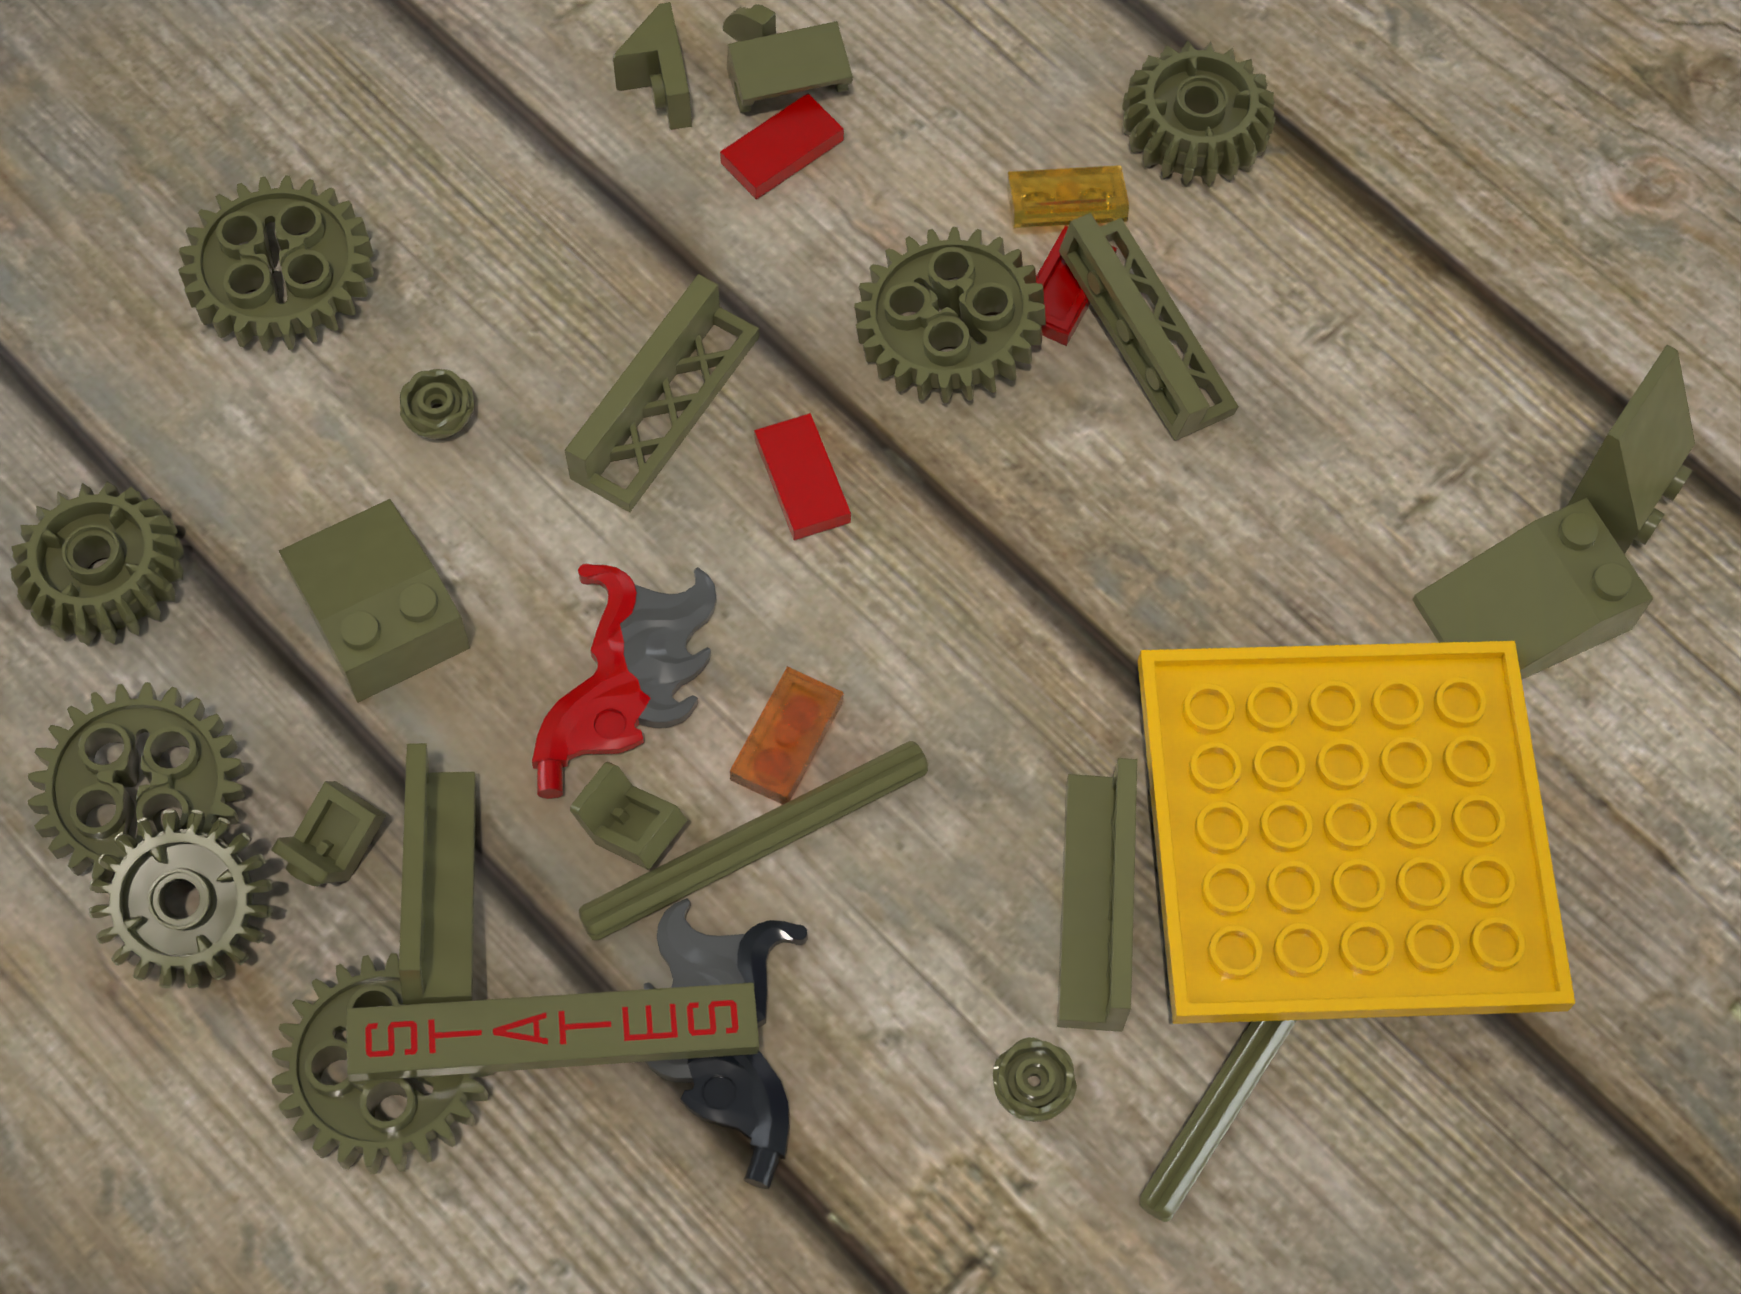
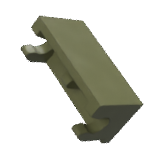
(788, 64)

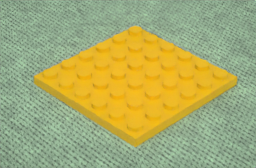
(1350, 833)

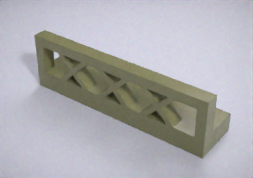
(1139, 332)
(643, 382)
(437, 883)
(1098, 900)

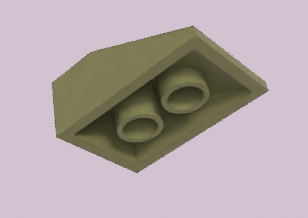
(1642, 455)
(1546, 587)
(376, 599)

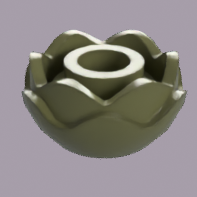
(431, 388)
(1039, 1059)

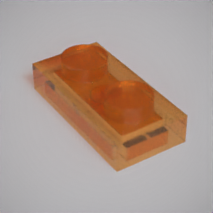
(786, 736)

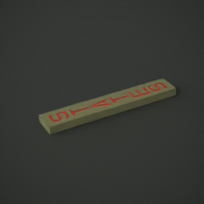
(550, 1031)

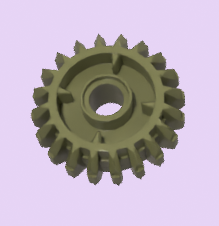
(1198, 113)
(84, 601)
(140, 906)

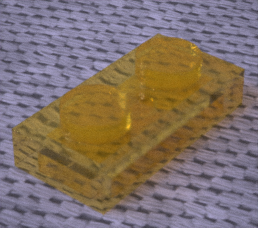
(1066, 194)

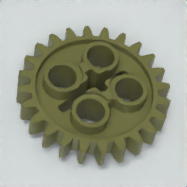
(222, 271)
(985, 284)
(78, 784)
(346, 1111)

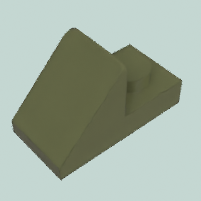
(655, 60)

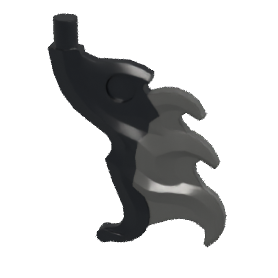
(735, 1089)

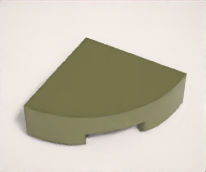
(750, 23)

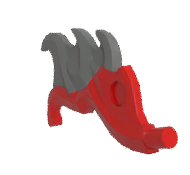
(638, 671)

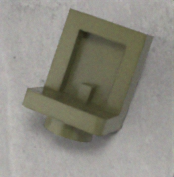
(626, 817)
(330, 836)

